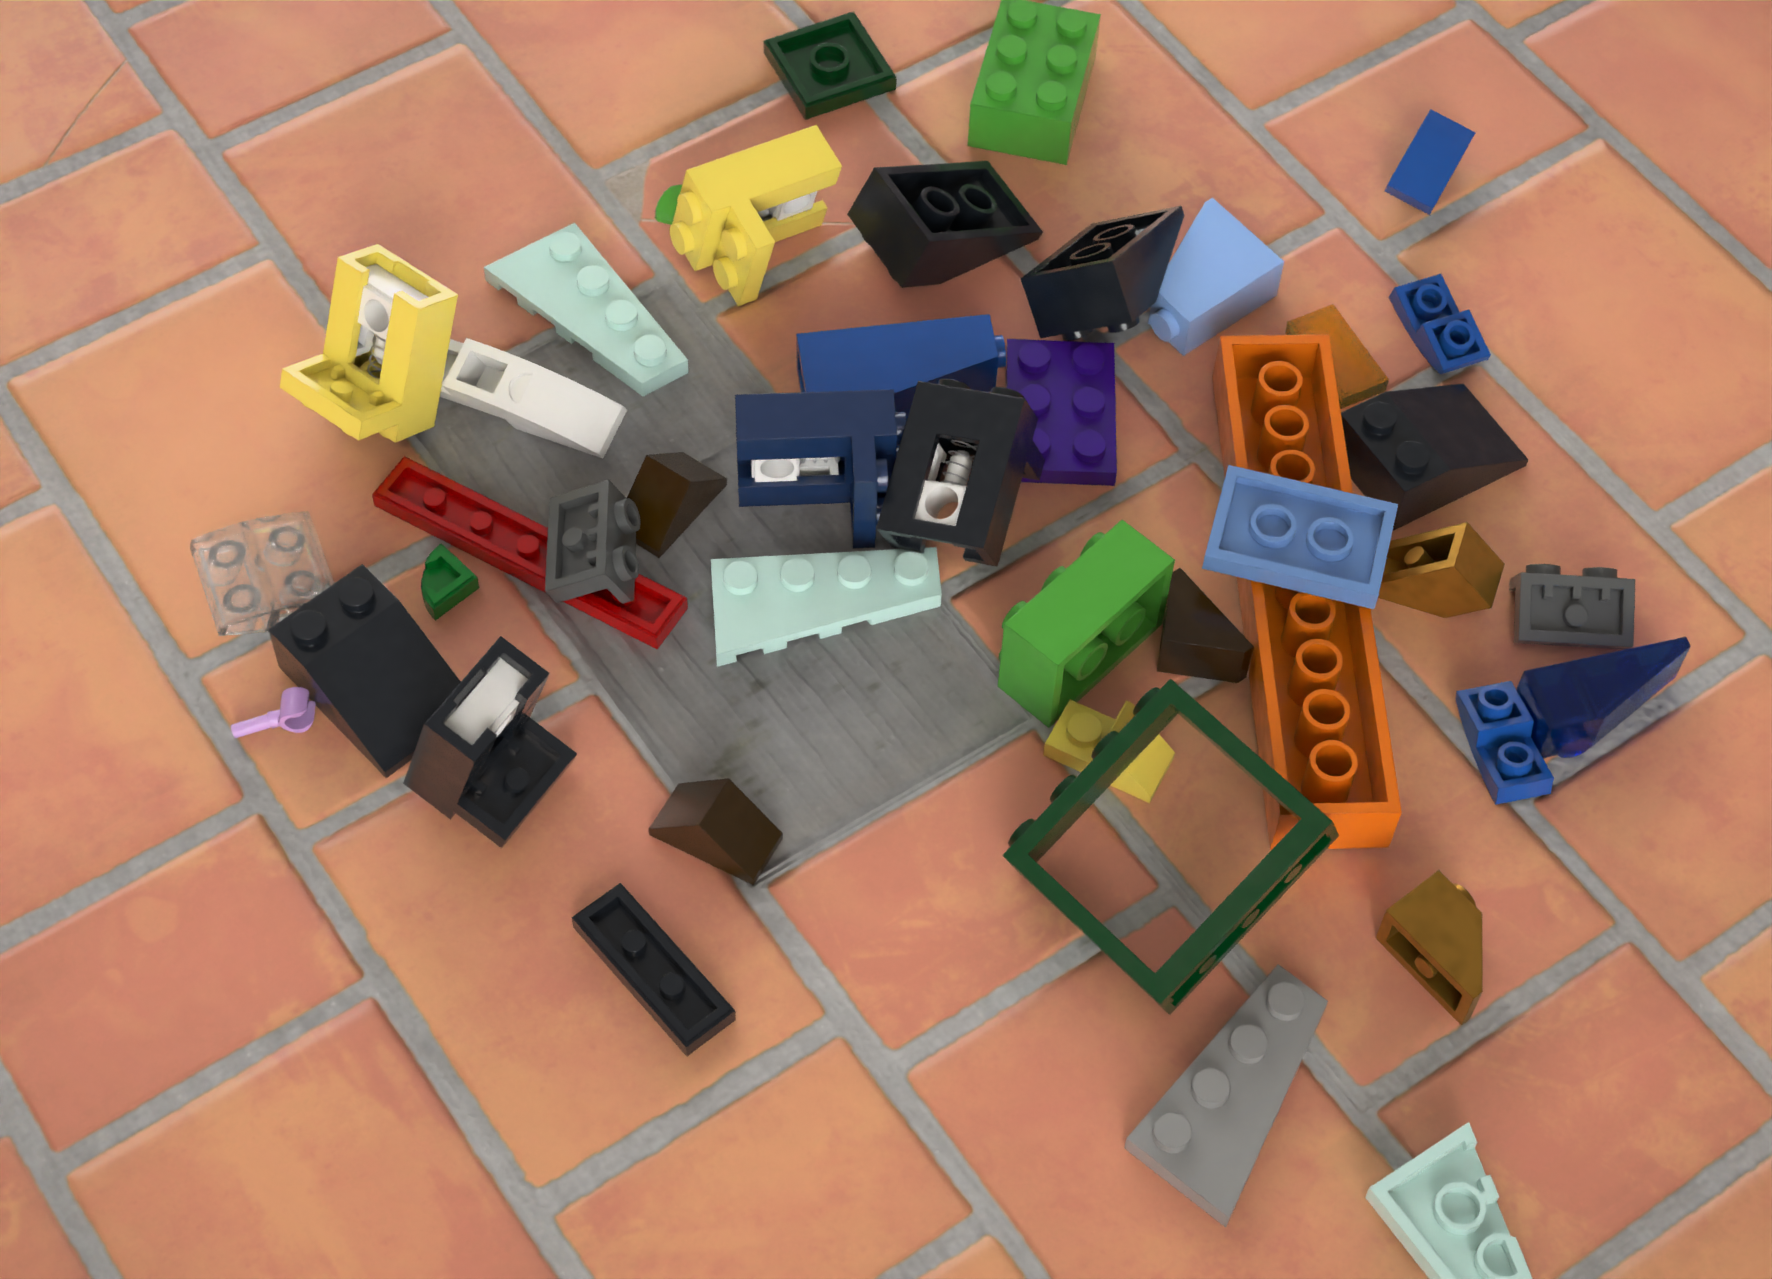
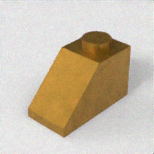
(1442, 572)
(1439, 942)

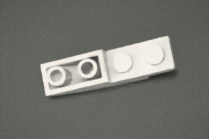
(530, 397)

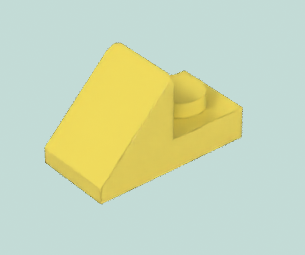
(1083, 728)

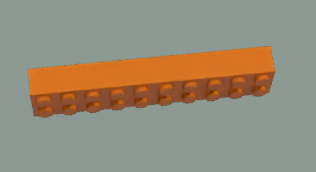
(1312, 656)

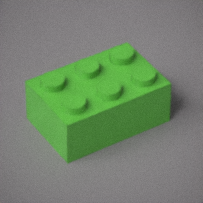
(1033, 80)
(1084, 621)

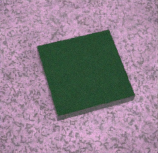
(829, 65)

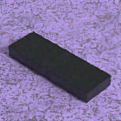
(654, 969)

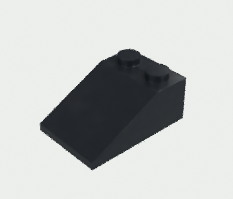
(940, 220)
(1103, 275)
(1425, 448)
(365, 666)

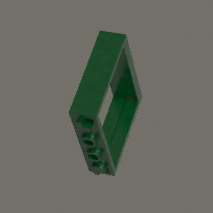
(1244, 904)

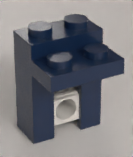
(819, 451)

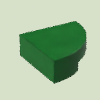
(445, 582)

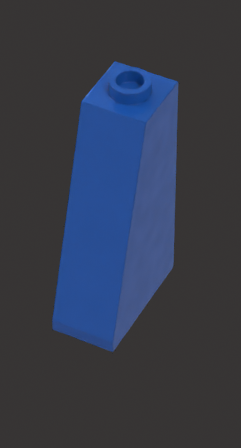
(901, 356)

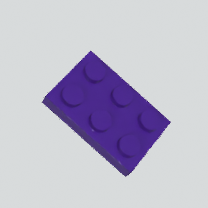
(1075, 405)

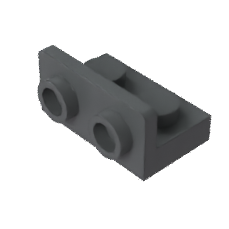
(592, 543)
(1573, 609)

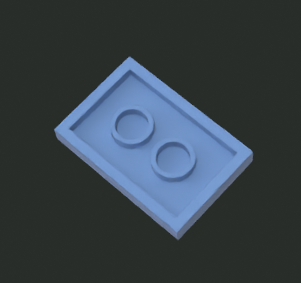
(1300, 536)

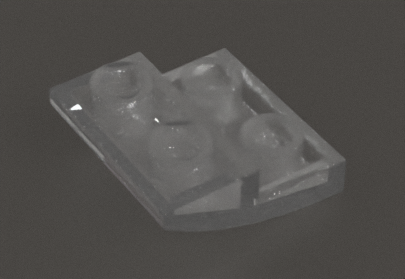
(260, 571)

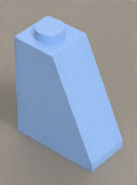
(1213, 280)

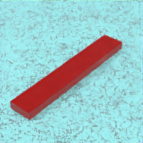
(516, 547)

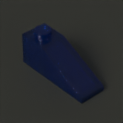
(1589, 697)

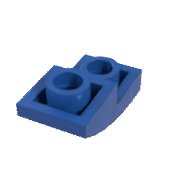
(1429, 162)
(1437, 327)
(1501, 742)

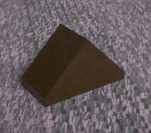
(670, 496)
(1199, 637)
(718, 827)

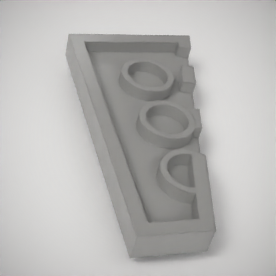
(1224, 1104)

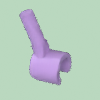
(294, 715)

